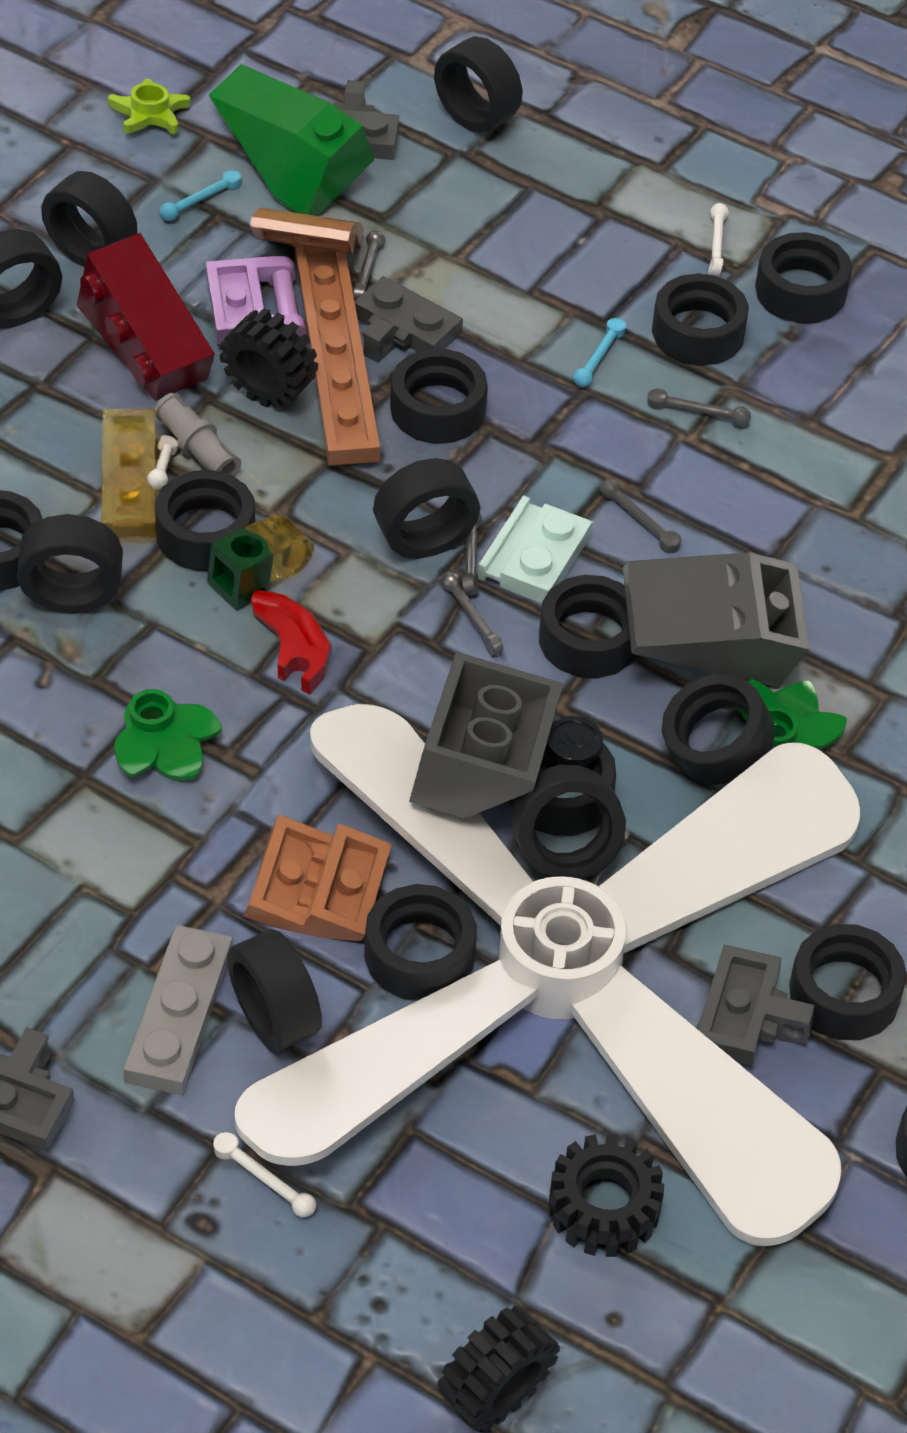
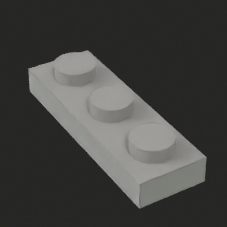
(178, 1010)

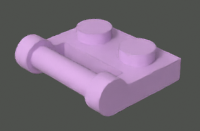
(237, 291)

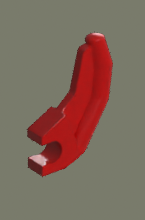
(301, 638)

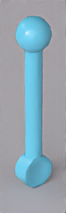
(230, 180)
(614, 329)

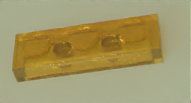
(126, 462)

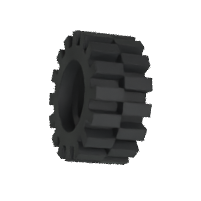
(268, 358)
(600, 1225)
(498, 1368)

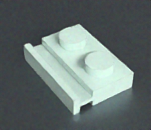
(535, 549)

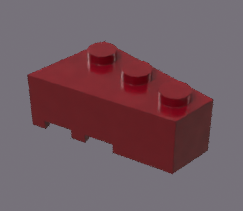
(143, 317)

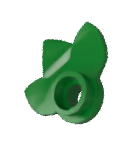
(798, 715)
(168, 740)

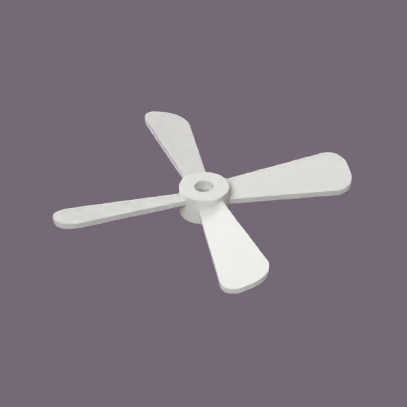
(563, 960)

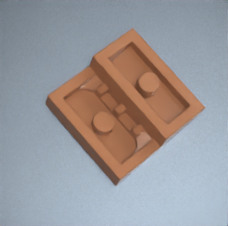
(307, 230)
(317, 880)

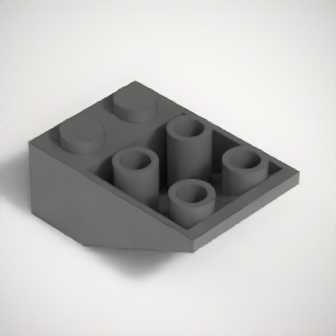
(718, 614)

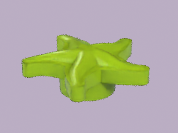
(149, 105)

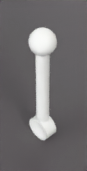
(719, 213)
(158, 478)
(227, 1148)

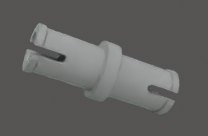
(196, 435)

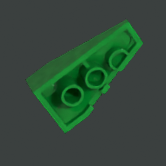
(292, 139)

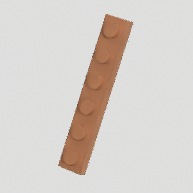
(341, 373)

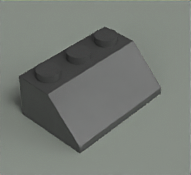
(485, 737)

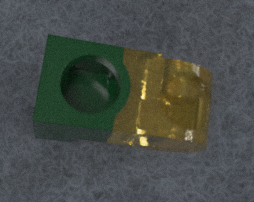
(256, 558)

